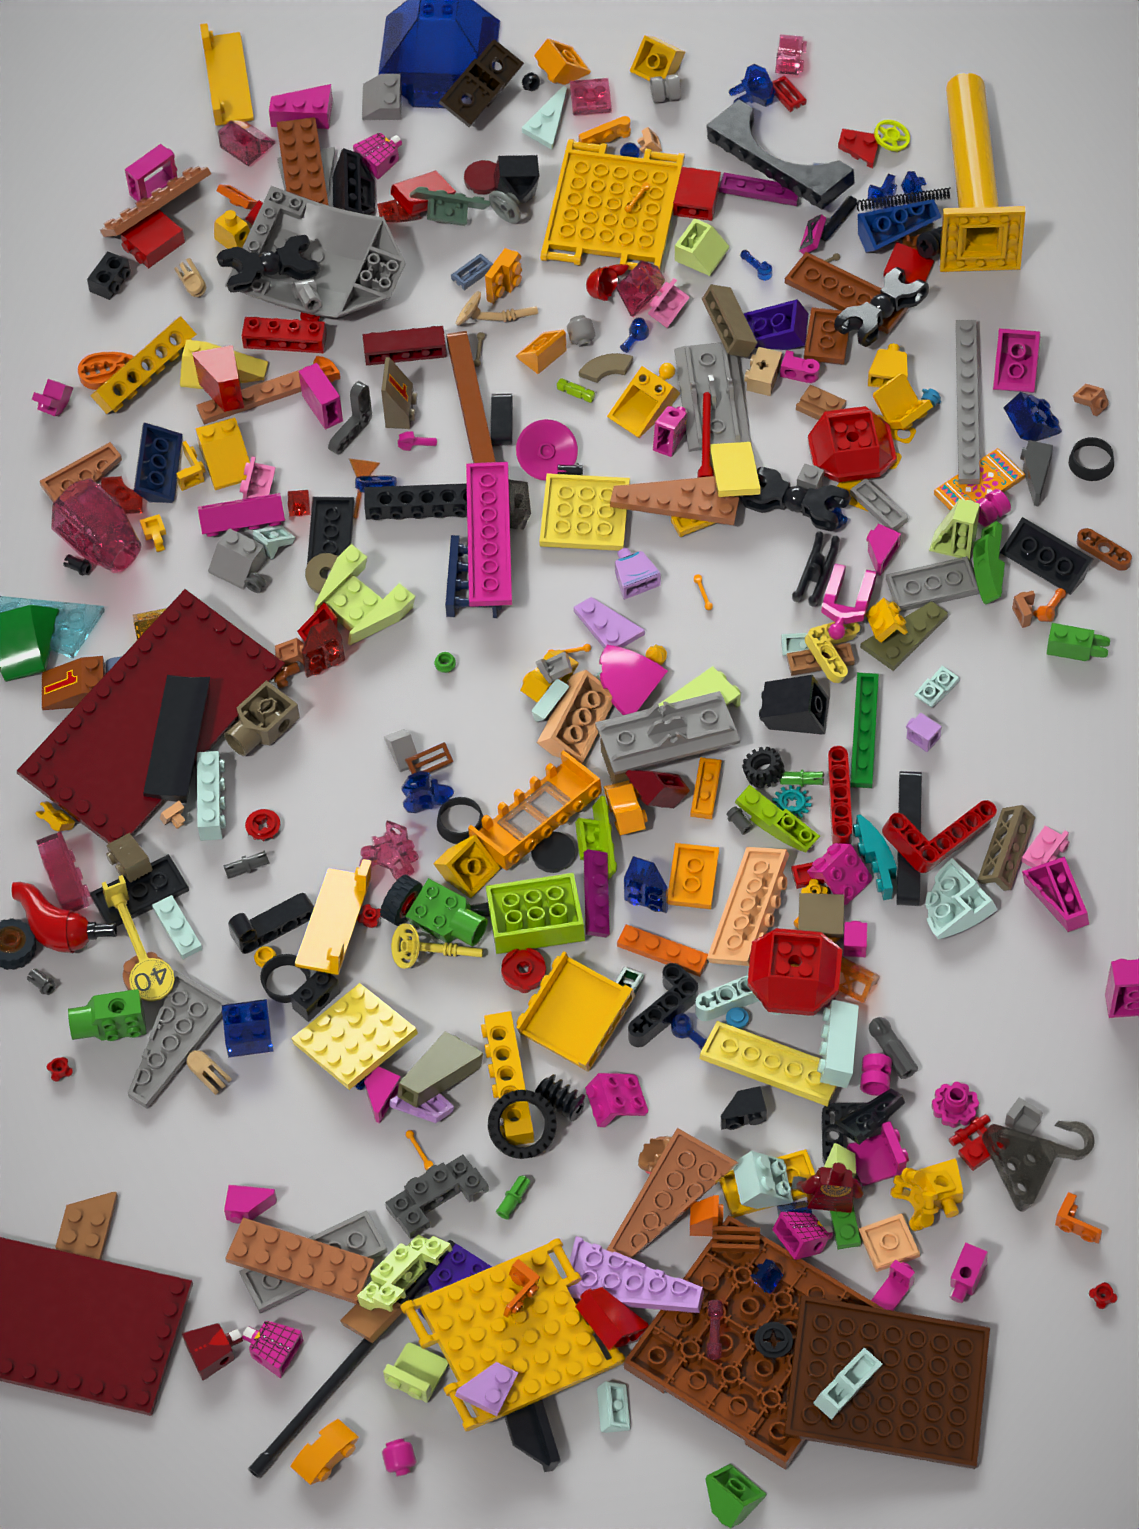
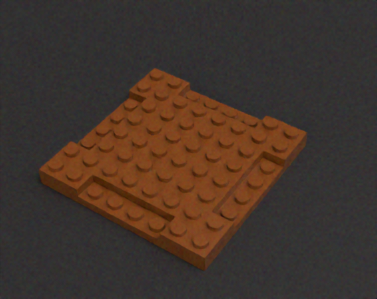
(742, 1386)

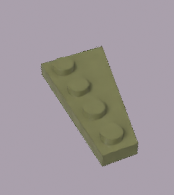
(898, 646)

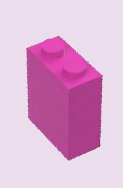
(320, 396)

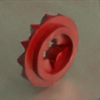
(259, 817)

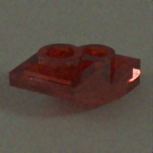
(395, 212)

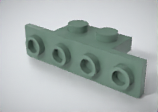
(448, 207)

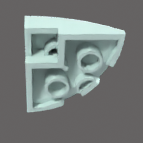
(956, 902)

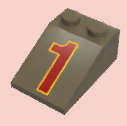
(397, 397)

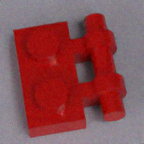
(973, 1152)

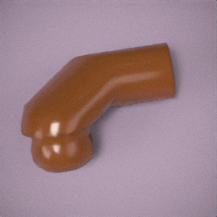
(287, 671)

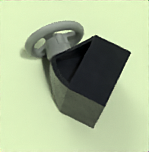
(514, 183)

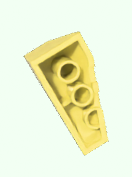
(249, 367)

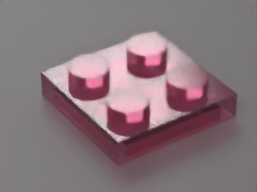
(590, 96)

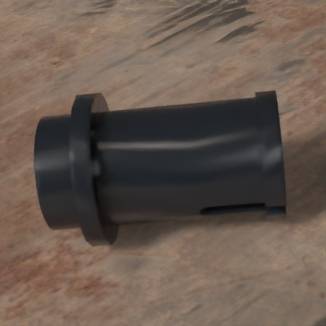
(571, 469)
(82, 566)

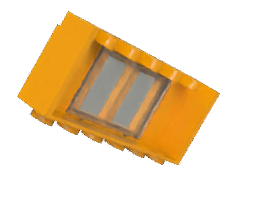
(537, 811)

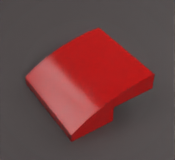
(910, 261)

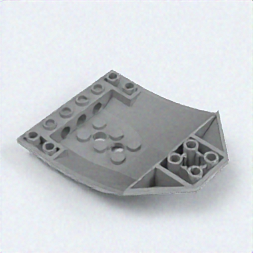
(352, 249)

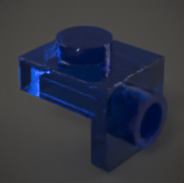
(887, 188)

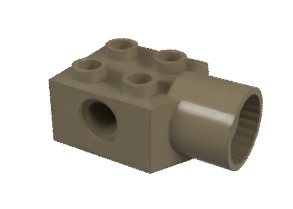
(261, 719)

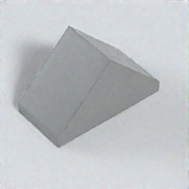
(401, 748)

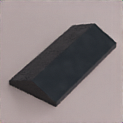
(1047, 556)

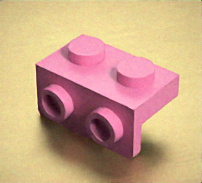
(668, 304)
(258, 479)

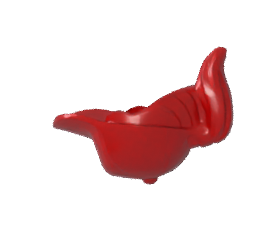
(604, 280)

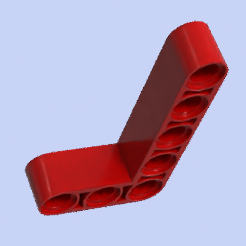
(949, 839)

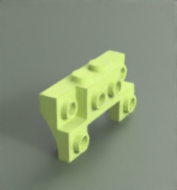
(400, 1271)

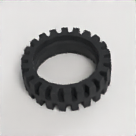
(494, 1124)

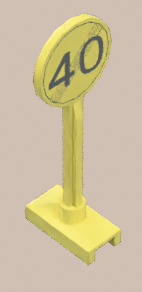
(150, 975)

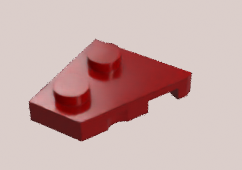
(859, 145)

